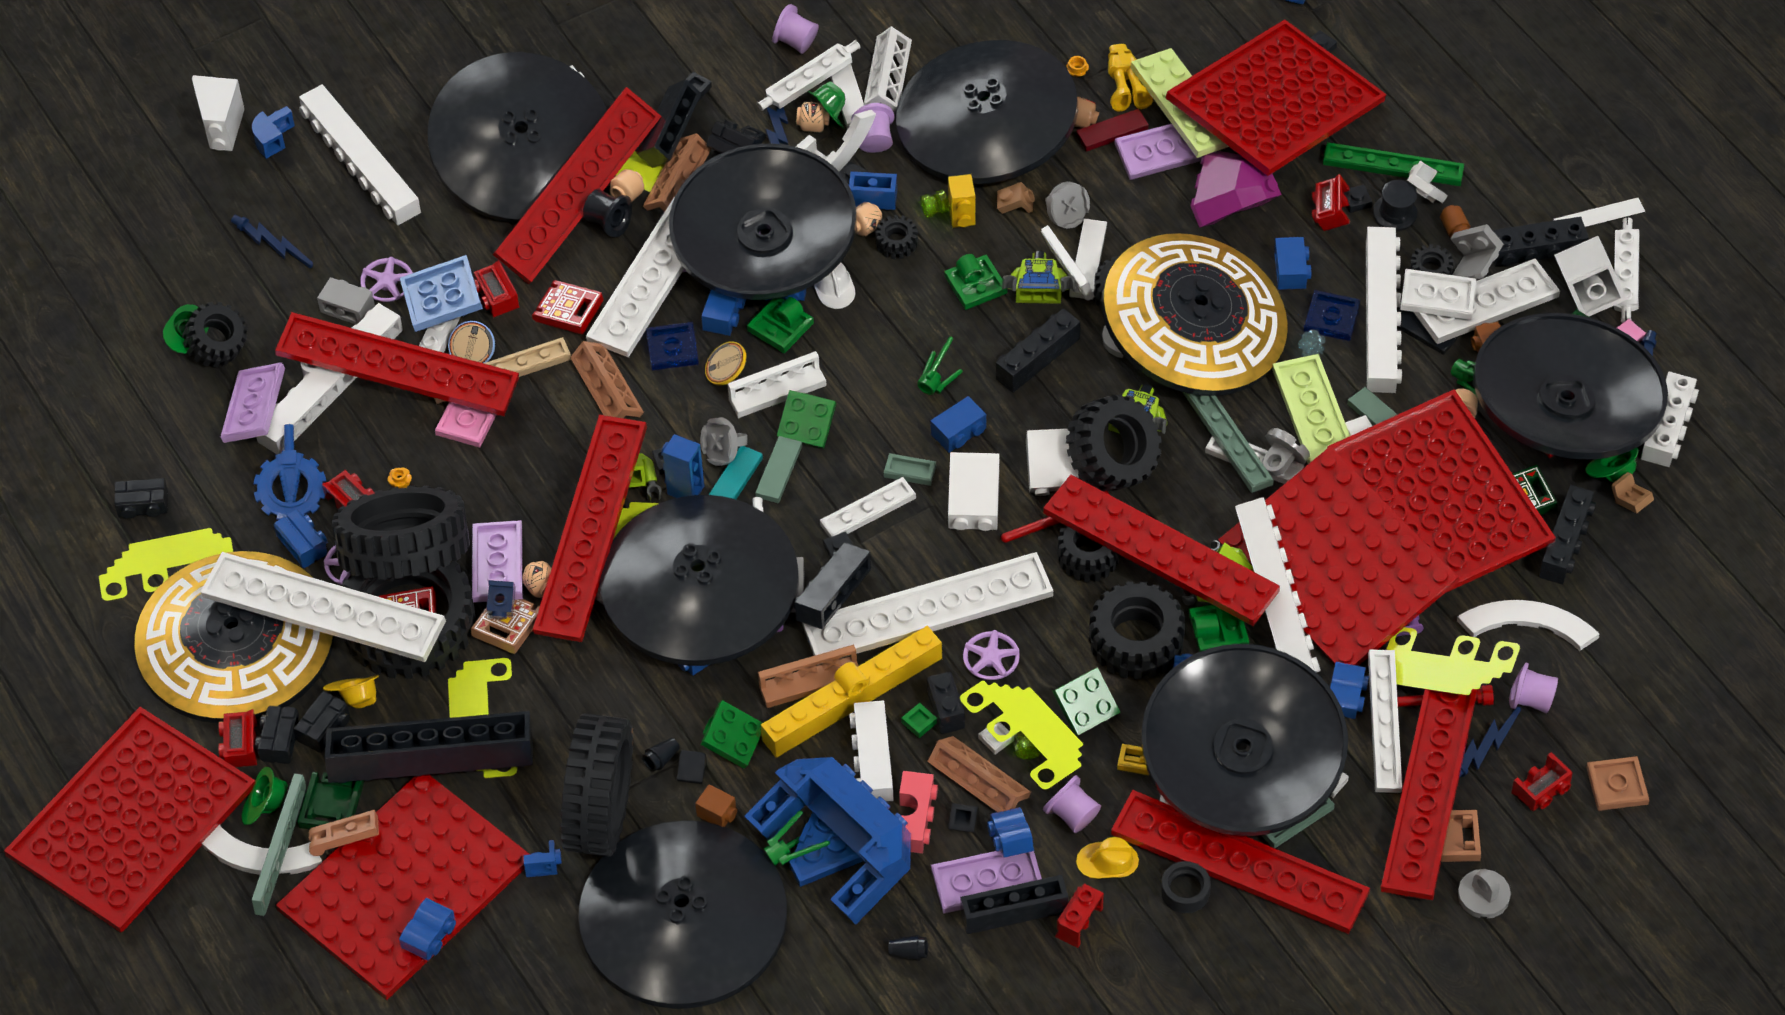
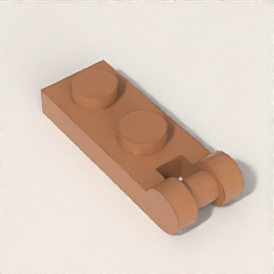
(343, 832)

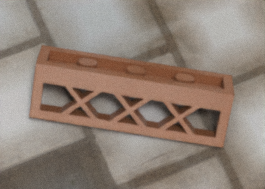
(688, 156)
(603, 383)
(809, 679)
(977, 775)

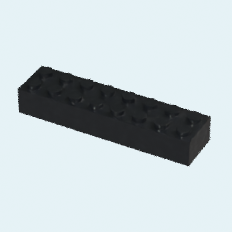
(429, 747)

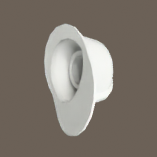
(836, 289)

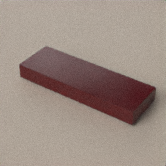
(1108, 130)

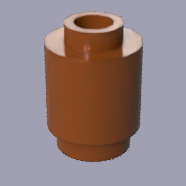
(1454, 219)

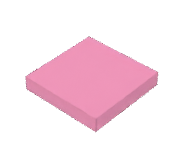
(464, 424)

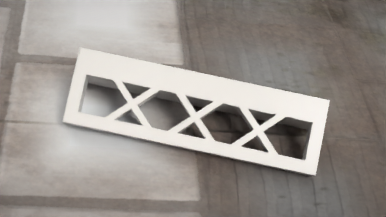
(883, 65)
(776, 387)

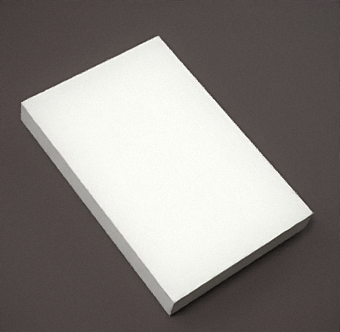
(1438, 294)

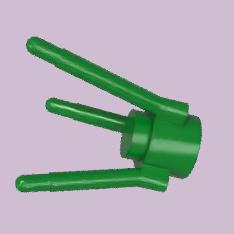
(1464, 372)
(930, 379)
(779, 851)

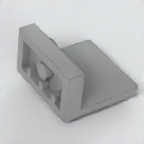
(1479, 249)

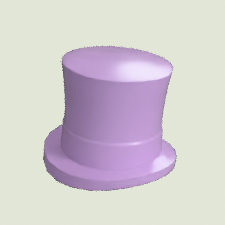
(794, 29)
(879, 135)
(1533, 690)
(1073, 806)

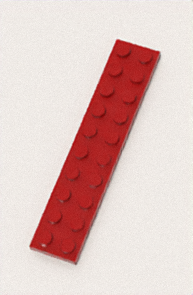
(587, 169)
(397, 364)
(590, 528)
(1162, 550)
(1428, 794)
(1242, 862)

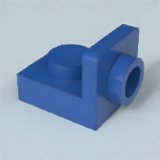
(543, 863)

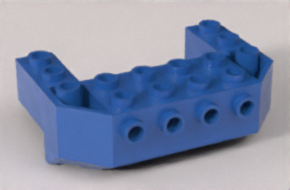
(852, 815)

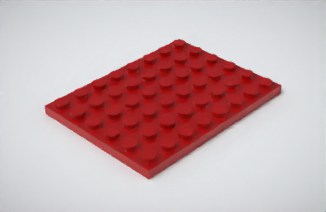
(1275, 97)
(1449, 486)
(1350, 559)
(130, 819)
(372, 887)

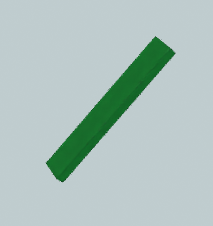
(1389, 163)

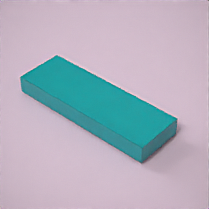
(737, 473)

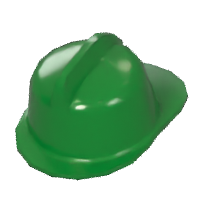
(831, 98)
(175, 327)
(1613, 467)
(265, 796)

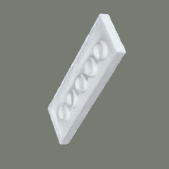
(1496, 299)

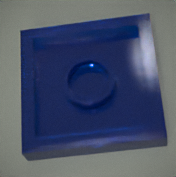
(1332, 315)
(672, 346)

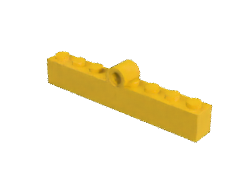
(851, 686)

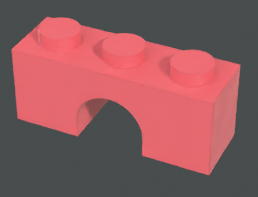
(917, 792)

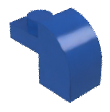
(269, 131)

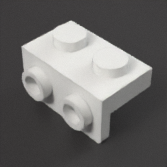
(1421, 176)

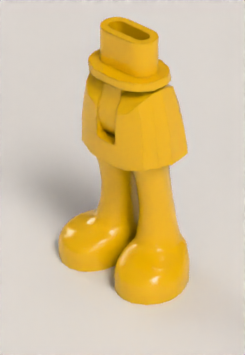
(1120, 69)

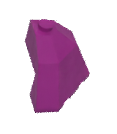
(1229, 186)

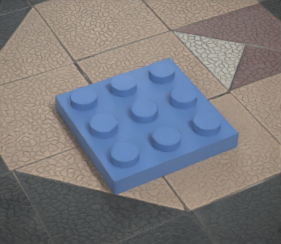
(440, 293)

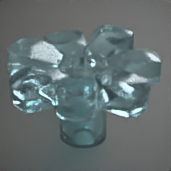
(1311, 343)

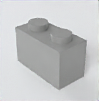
(345, 300)

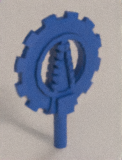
(289, 467)

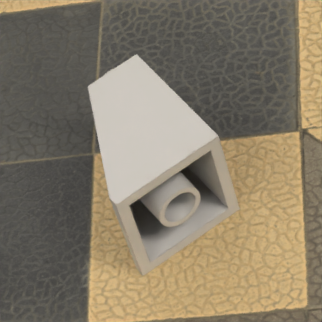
(220, 109)
(1590, 277)
(1048, 460)
(973, 491)

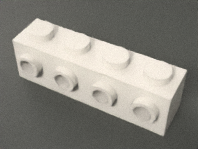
(1663, 443)
(872, 747)

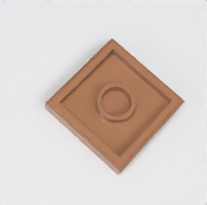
(1617, 783)

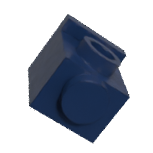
(505, 608)

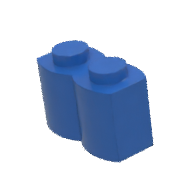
(1347, 686)
(1010, 832)
(427, 929)

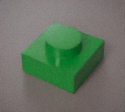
(919, 720)

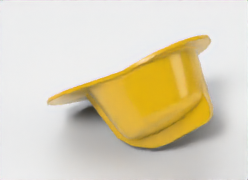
(355, 692)
(1107, 859)

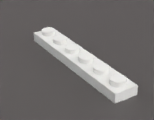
(1385, 721)

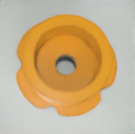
(1077, 66)
(401, 482)

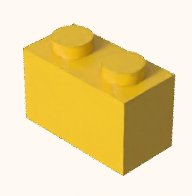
(961, 200)

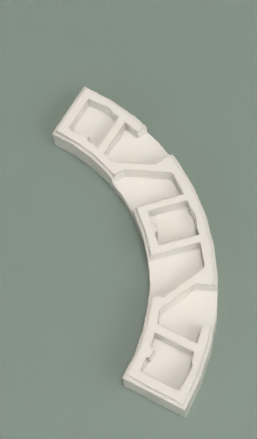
(852, 139)
(1528, 614)
(252, 858)

